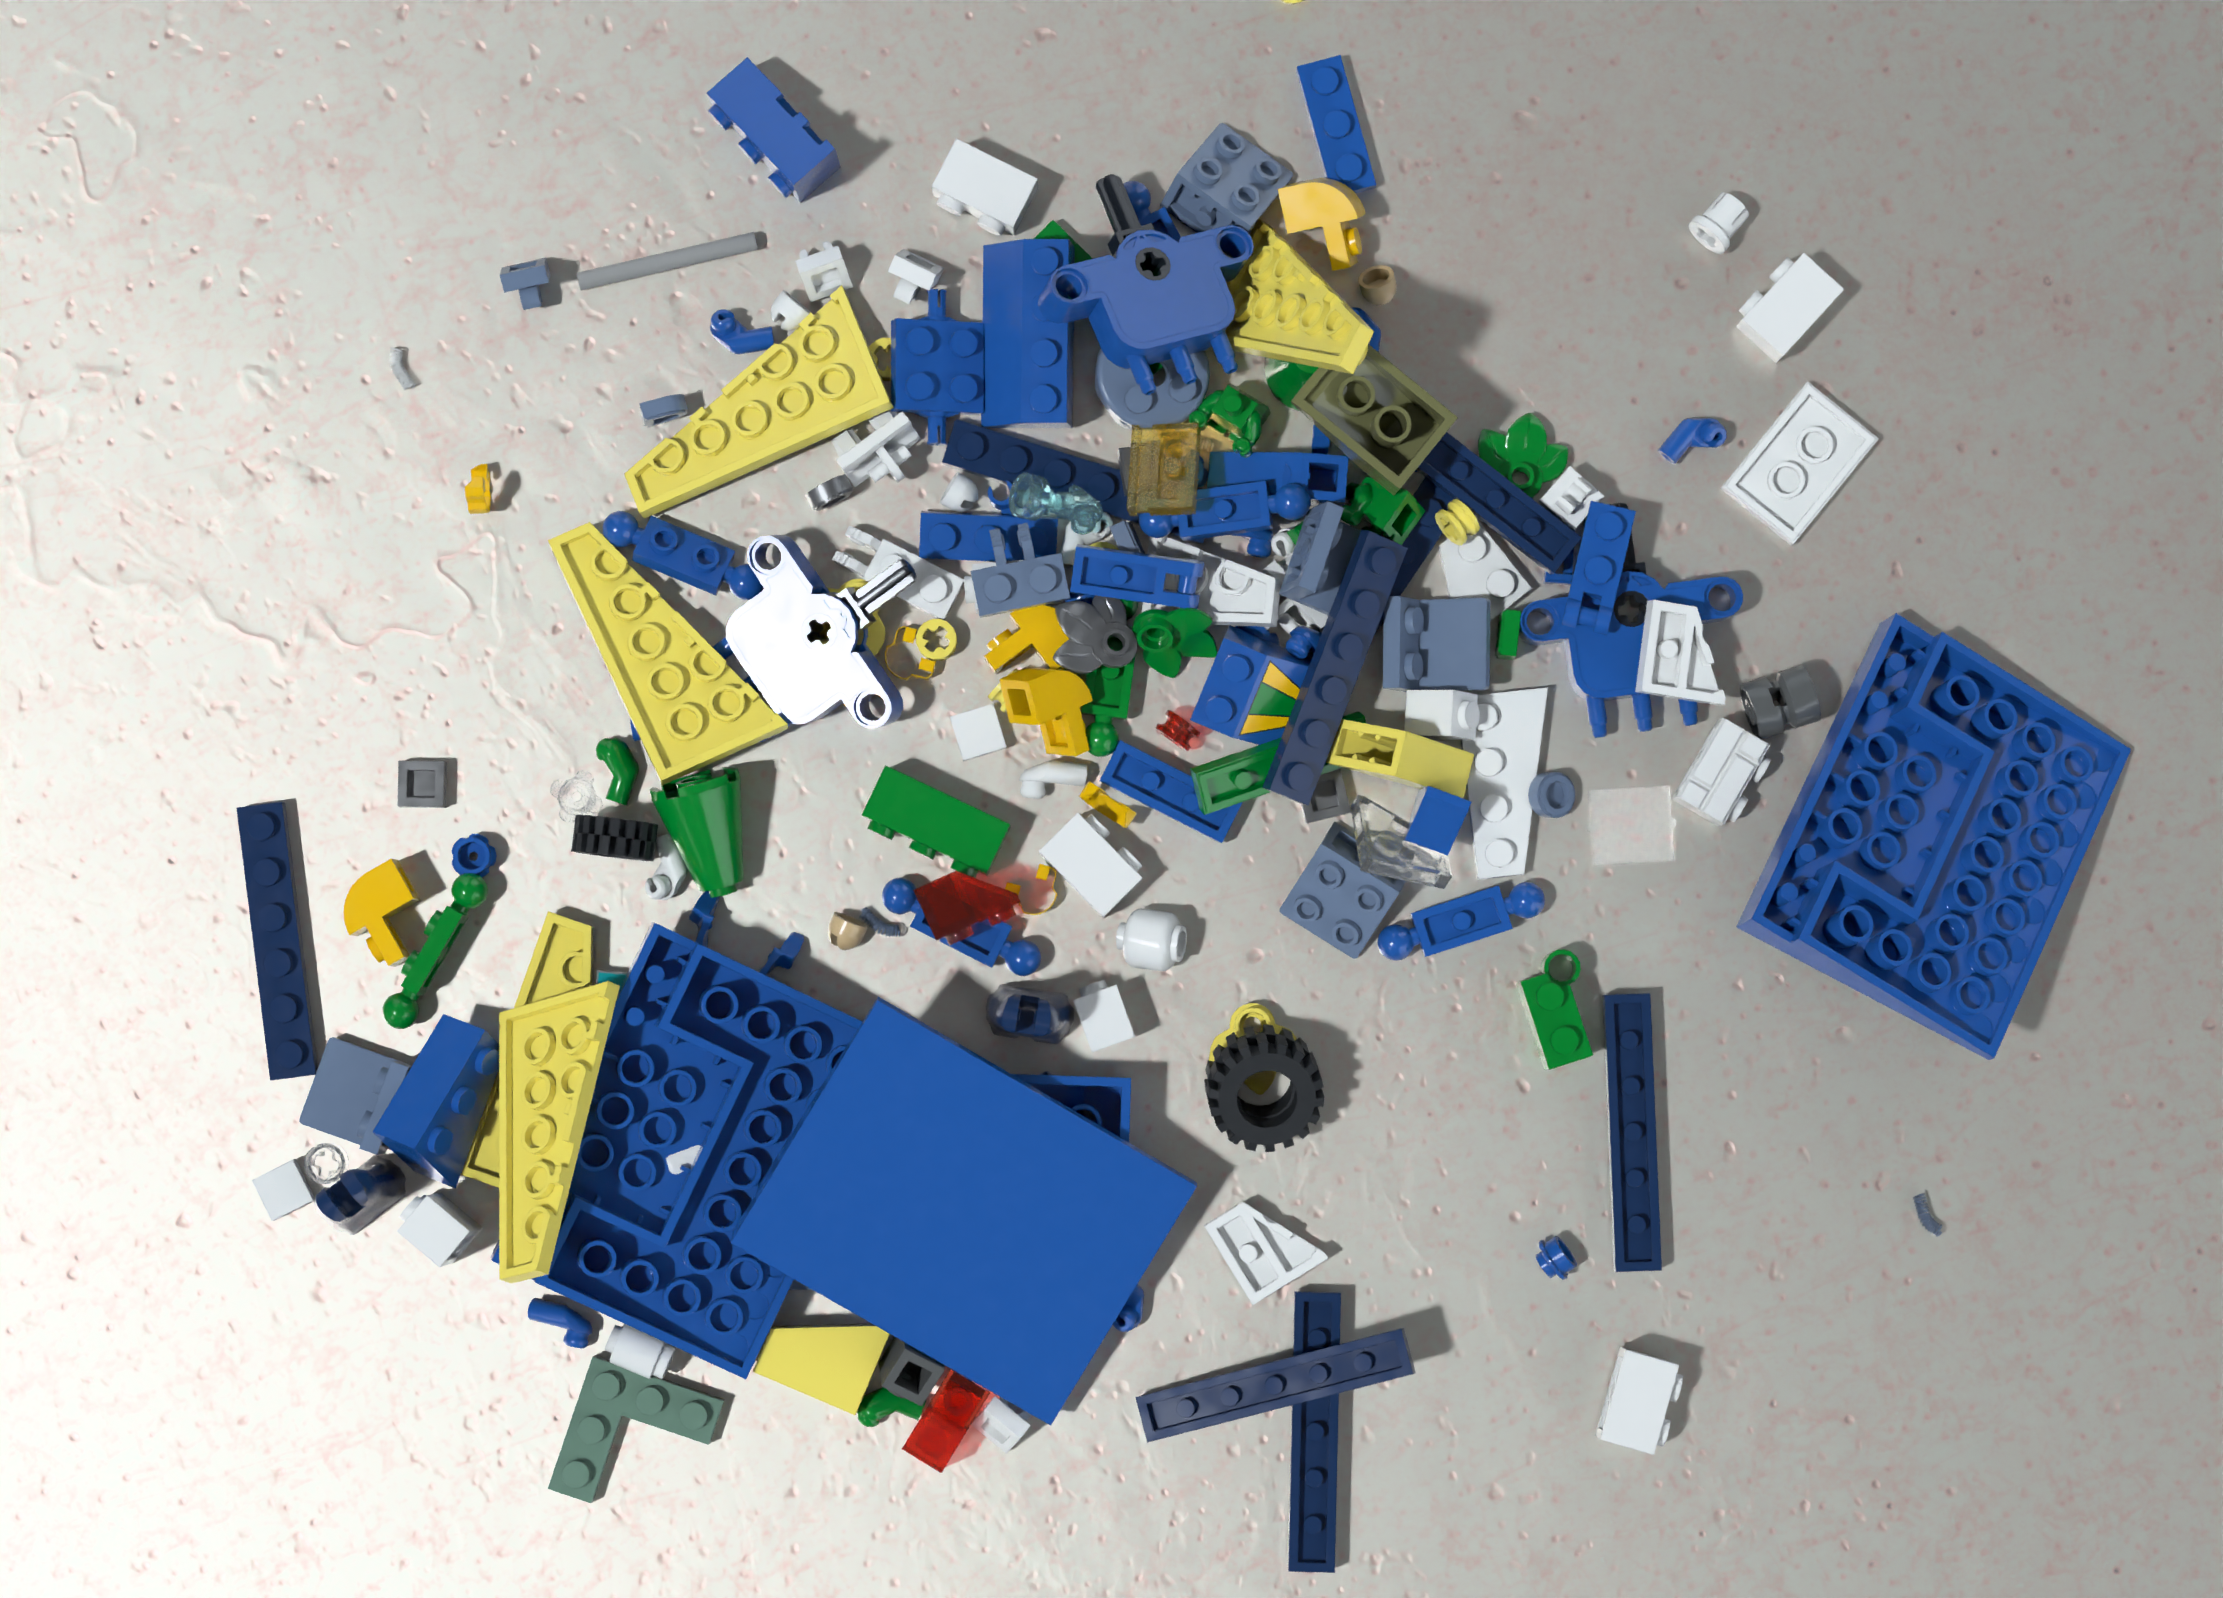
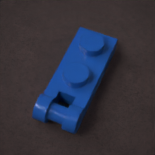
(1599, 565)
(1135, 576)

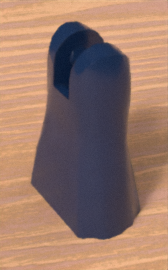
(1029, 1013)
(361, 1195)

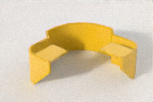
(478, 490)
(925, 664)
(1107, 806)
(1042, 874)

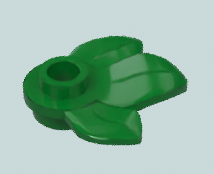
(1524, 451)
(1173, 635)

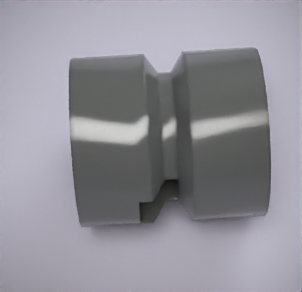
(1796, 701)

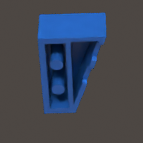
(772, 131)
(442, 1100)

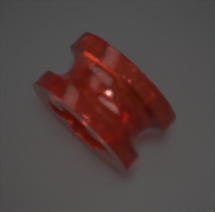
(1177, 730)

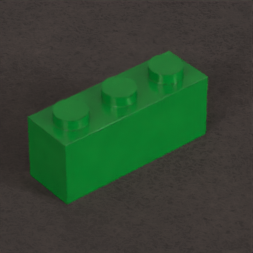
(935, 822)

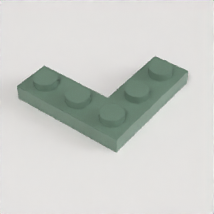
(615, 1393)

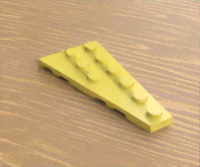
(1291, 311)
(545, 1093)

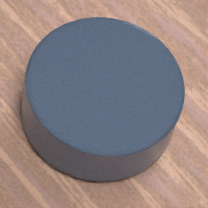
(1551, 794)

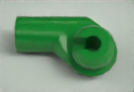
(622, 766)
(883, 1403)

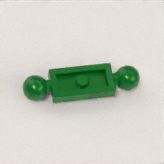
(1110, 696)
(420, 968)

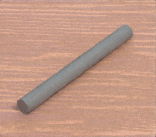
(667, 261)

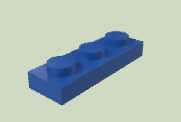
(1335, 123)
(968, 535)
(1164, 791)

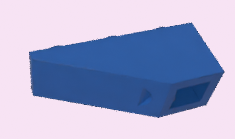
(1319, 474)

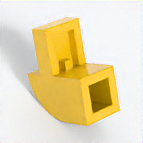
(1328, 205)
(1037, 630)
(1053, 702)
(370, 905)

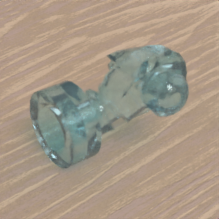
(1033, 497)

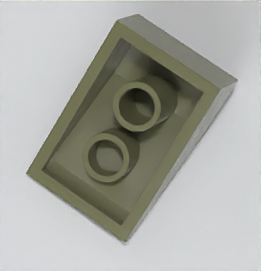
(1376, 417)

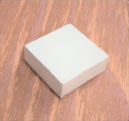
(978, 732)
(283, 1190)

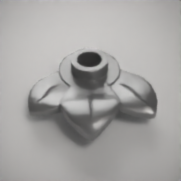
(1088, 633)

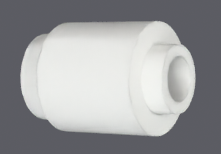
(639, 1352)

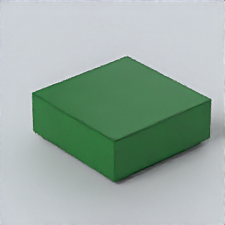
(1507, 634)

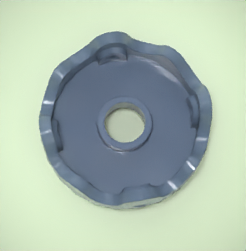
(1167, 405)

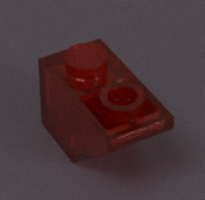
(961, 901)
(945, 1420)

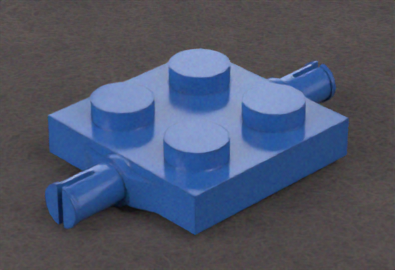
(937, 367)

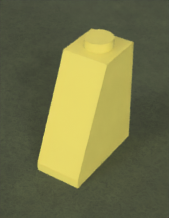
(1400, 757)
(824, 1360)

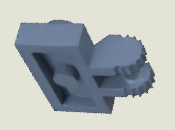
(1019, 583)

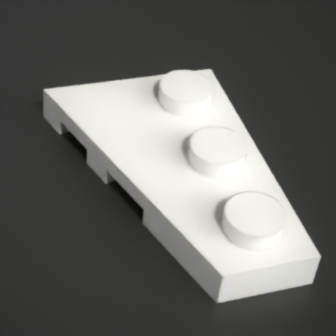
(1227, 589)

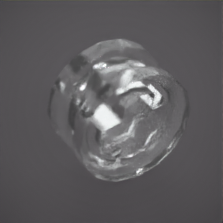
(314, 1171)

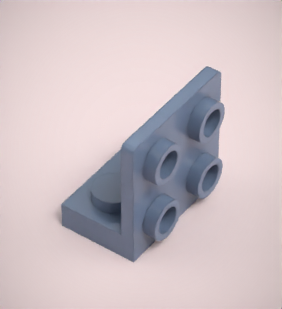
(1225, 184)
(1320, 558)
(1436, 644)
(1338, 898)
(352, 1093)

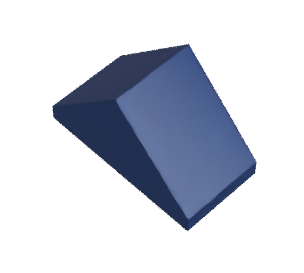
(1436, 819)

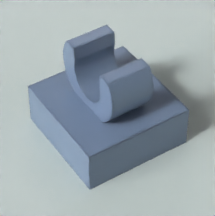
(526, 278)

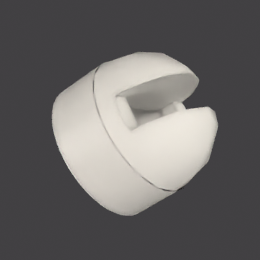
(791, 309)
(960, 494)

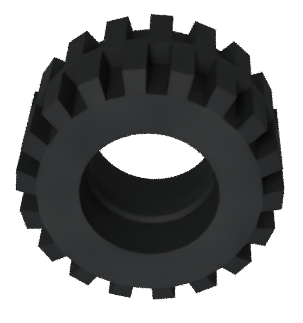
(1270, 1122)

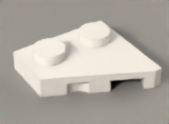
(1481, 571)
(1675, 655)
(1261, 1250)

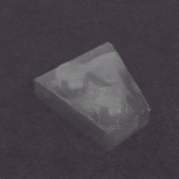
(1387, 853)

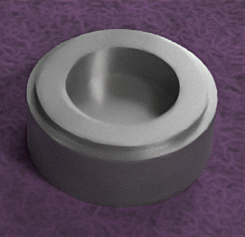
(829, 493)

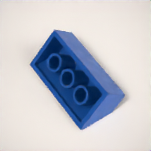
(1024, 352)

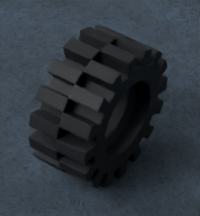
(614, 837)

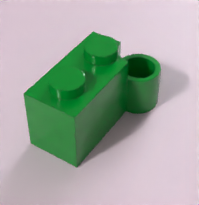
(1554, 1015)

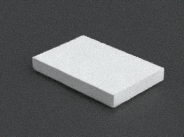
(1799, 463)

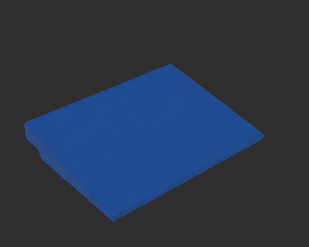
(1936, 835)
(690, 1061)
(962, 1211)

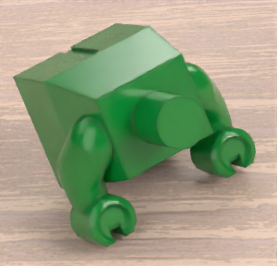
(1233, 414)
(1386, 513)

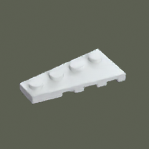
(1500, 779)

